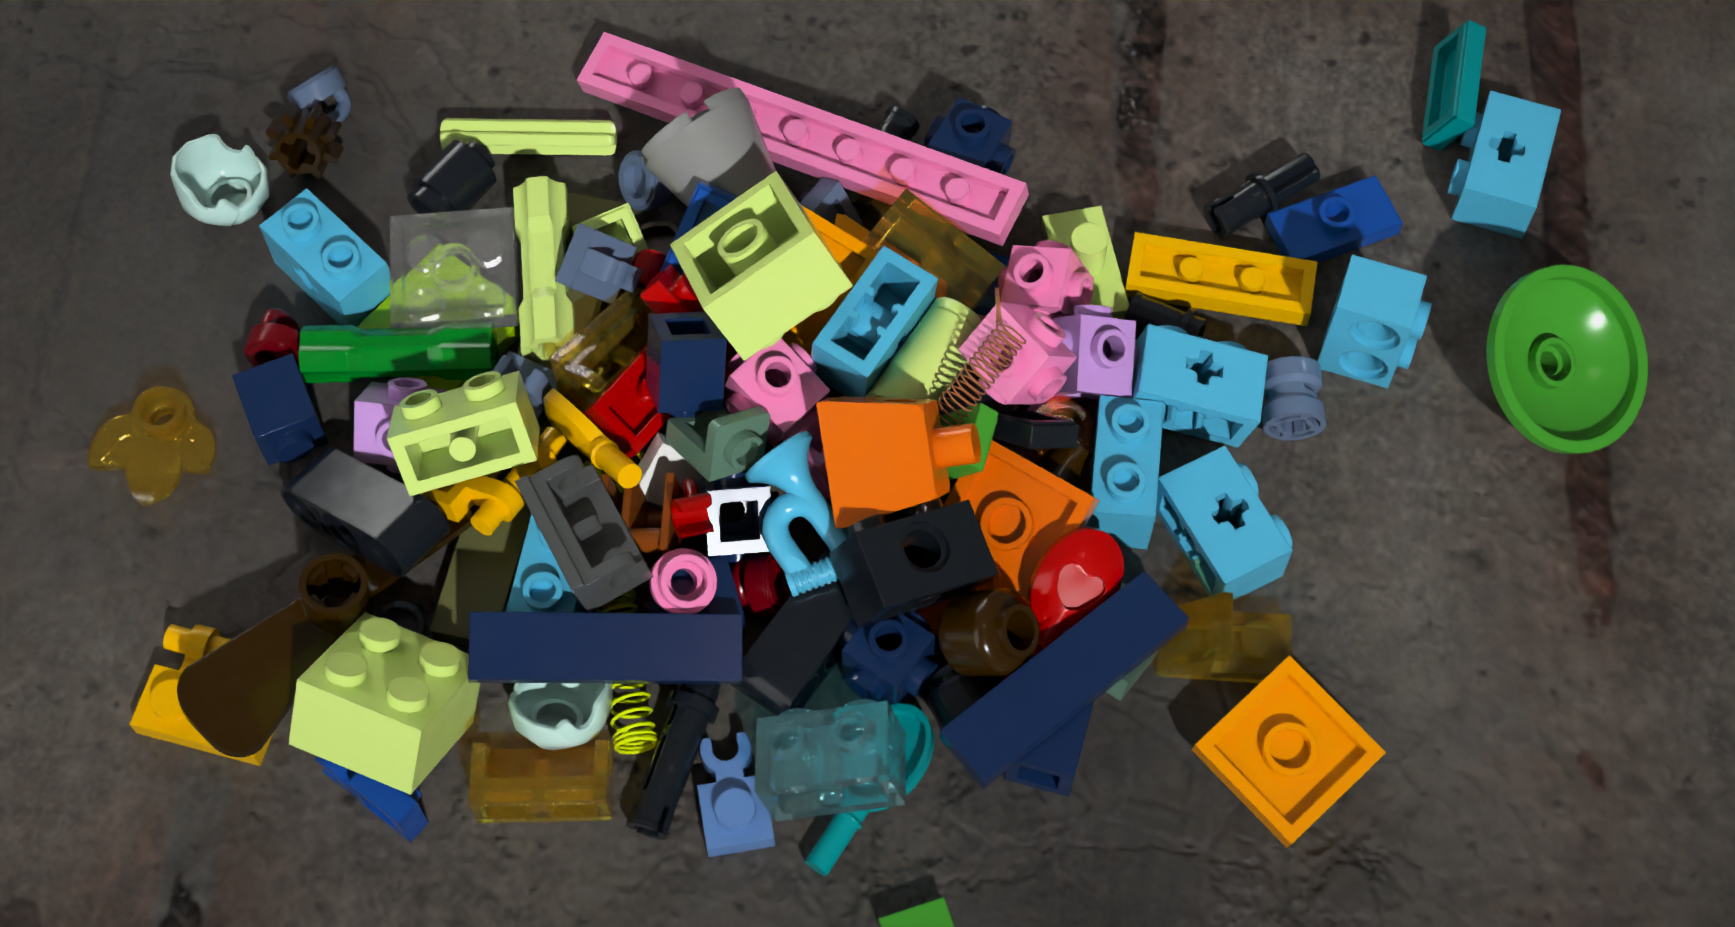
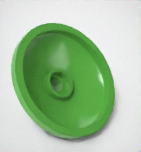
(1588, 355)

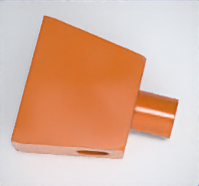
(889, 454)

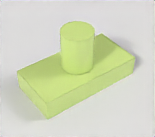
(1090, 240)

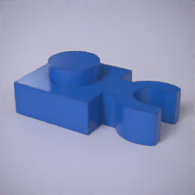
(389, 804)

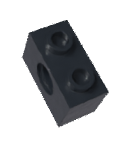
(886, 584)

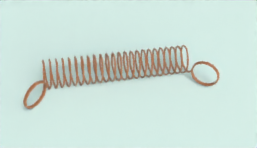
(998, 320)

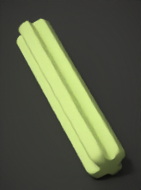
(533, 135)

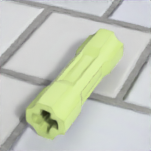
(542, 229)

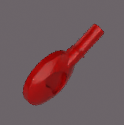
(1073, 580)

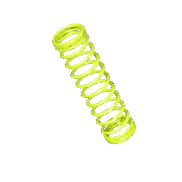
(626, 742)

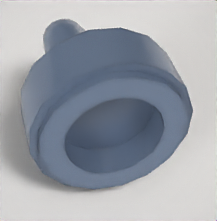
(320, 87)
(640, 185)

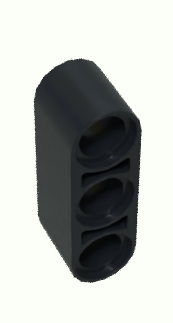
(365, 511)

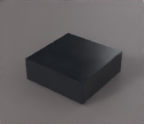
(1035, 430)

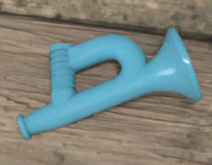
(789, 471)

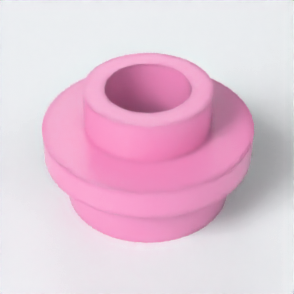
(702, 575)

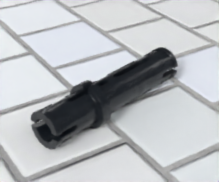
(673, 758)

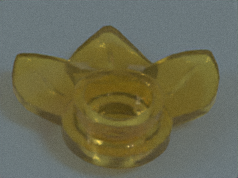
(152, 453)

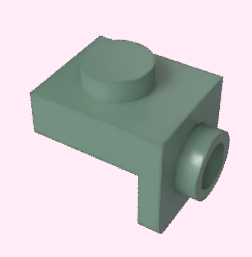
(719, 441)

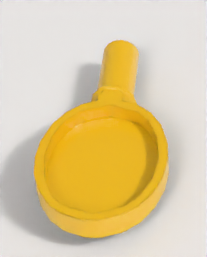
(590, 440)

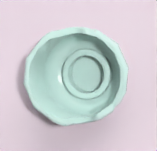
(219, 182)
(560, 713)

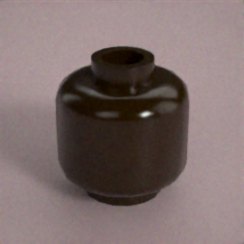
(987, 632)

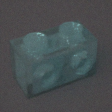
(830, 760)

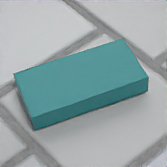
(1454, 85)

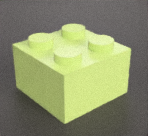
(760, 266)
(384, 703)

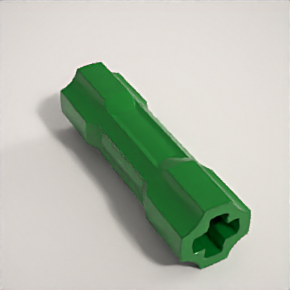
(351, 353)

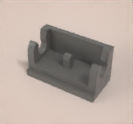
(584, 531)

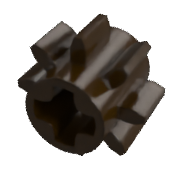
(312, 126)

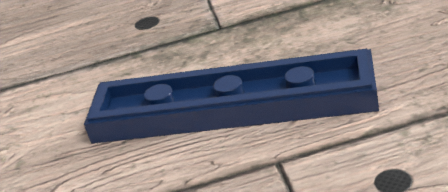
(605, 648)
(1063, 679)

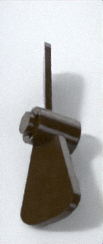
(250, 682)

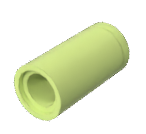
(929, 354)

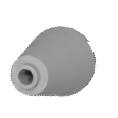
(712, 146)

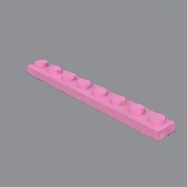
(812, 138)

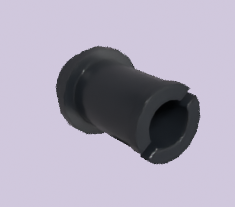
(1150, 311)

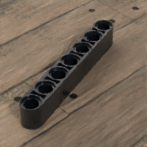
(805, 634)

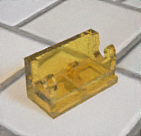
(937, 246)
(601, 349)
(542, 784)

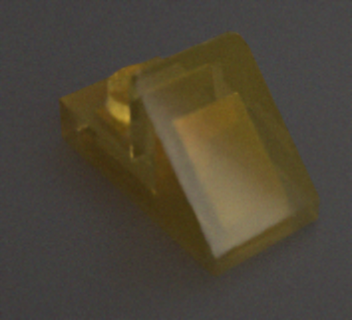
(1226, 643)

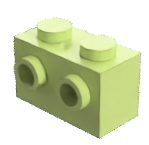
(463, 431)

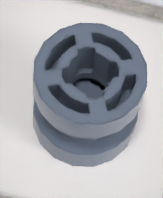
(1292, 400)

